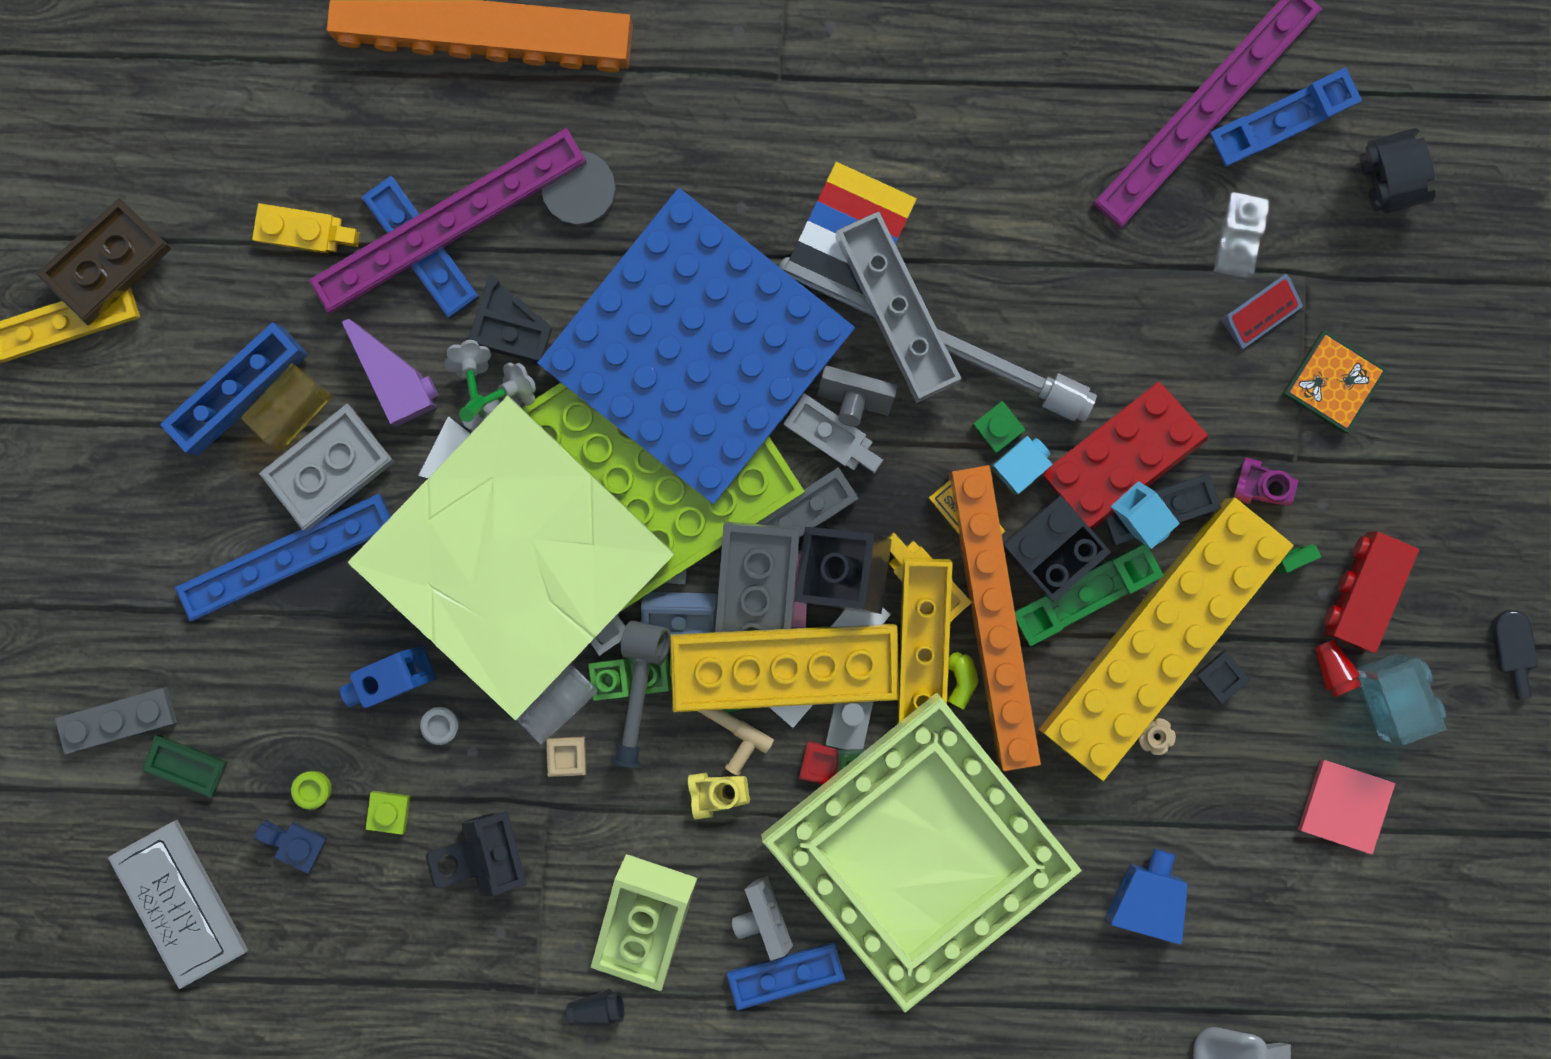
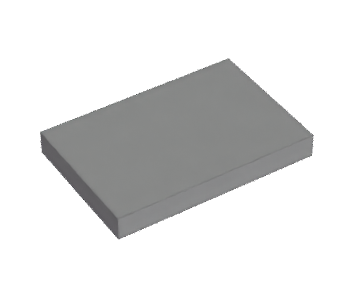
(326, 467)

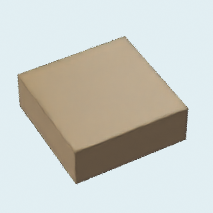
(566, 756)

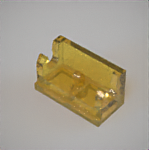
(286, 407)

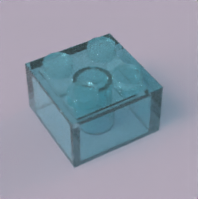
(1401, 699)

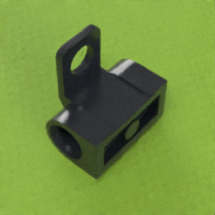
(485, 854)

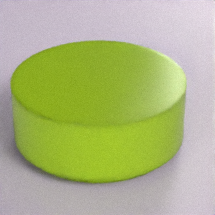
(311, 790)

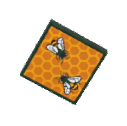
(1334, 382)

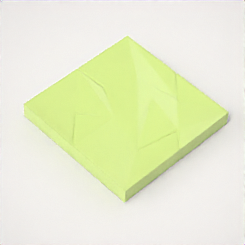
(511, 557)
(920, 852)

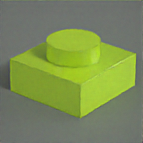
(387, 812)

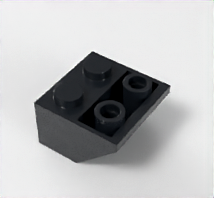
(1055, 548)

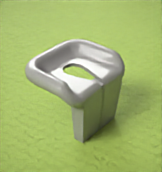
(1230, 1044)

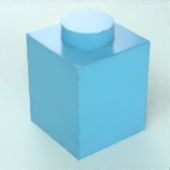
(1022, 464)
(1145, 515)

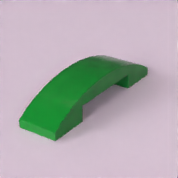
(1093, 591)

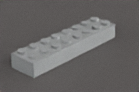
(897, 307)

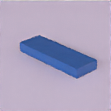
(785, 976)

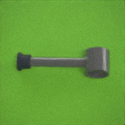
(644, 645)

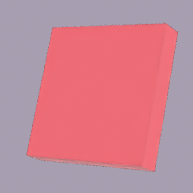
(1346, 806)

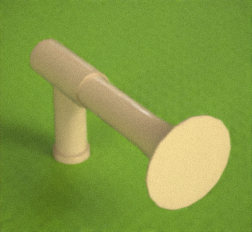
(751, 738)

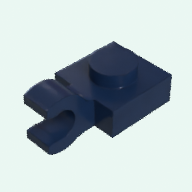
(296, 846)

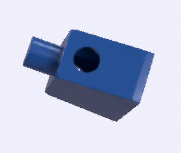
(388, 678)
(1151, 900)

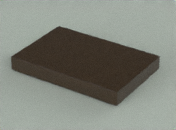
(103, 261)

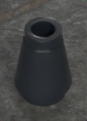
(597, 1010)

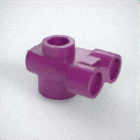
(1255, 481)

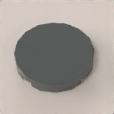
(582, 194)

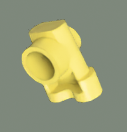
(709, 794)

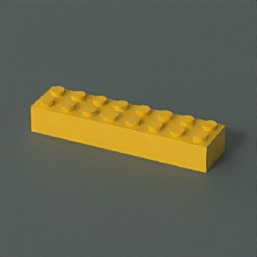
(1166, 637)

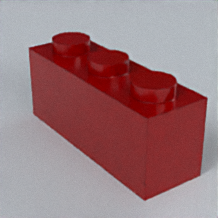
(1370, 591)

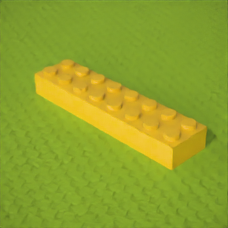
(924, 632)

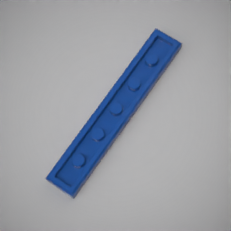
(282, 558)

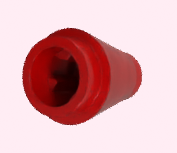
(1336, 669)

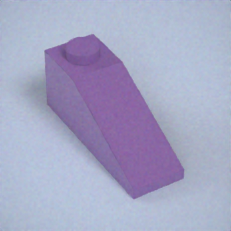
(396, 383)

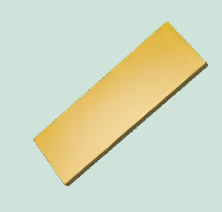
(784, 667)

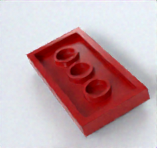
(1128, 448)

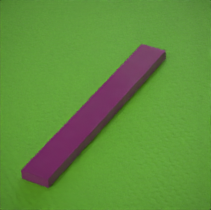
(1205, 109)
(447, 221)

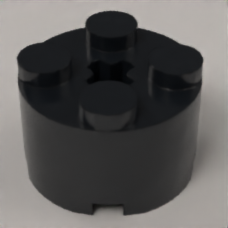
(1398, 171)

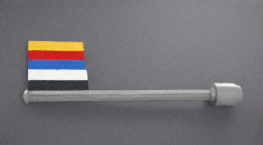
(823, 267)

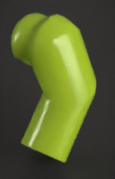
(966, 678)

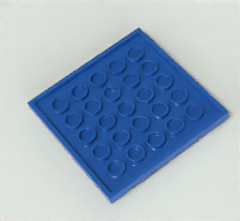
(696, 345)

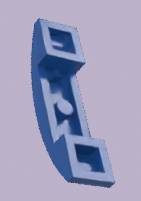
(1285, 117)

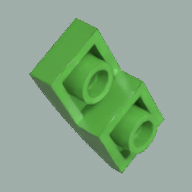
(615, 677)

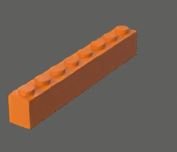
(486, 29)
(994, 618)

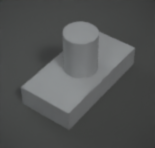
(849, 725)
(764, 919)

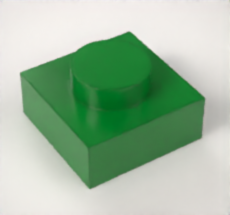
(998, 427)

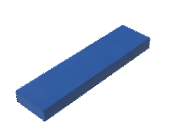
(437, 270)

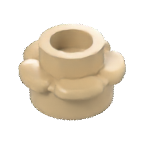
(1160, 746)

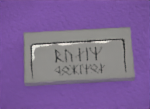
(178, 904)

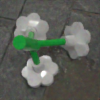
(473, 359)

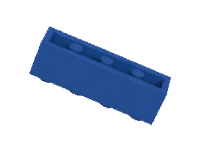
(233, 389)

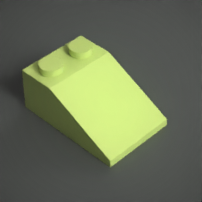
(643, 922)

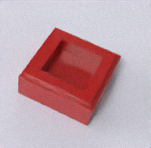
(818, 763)

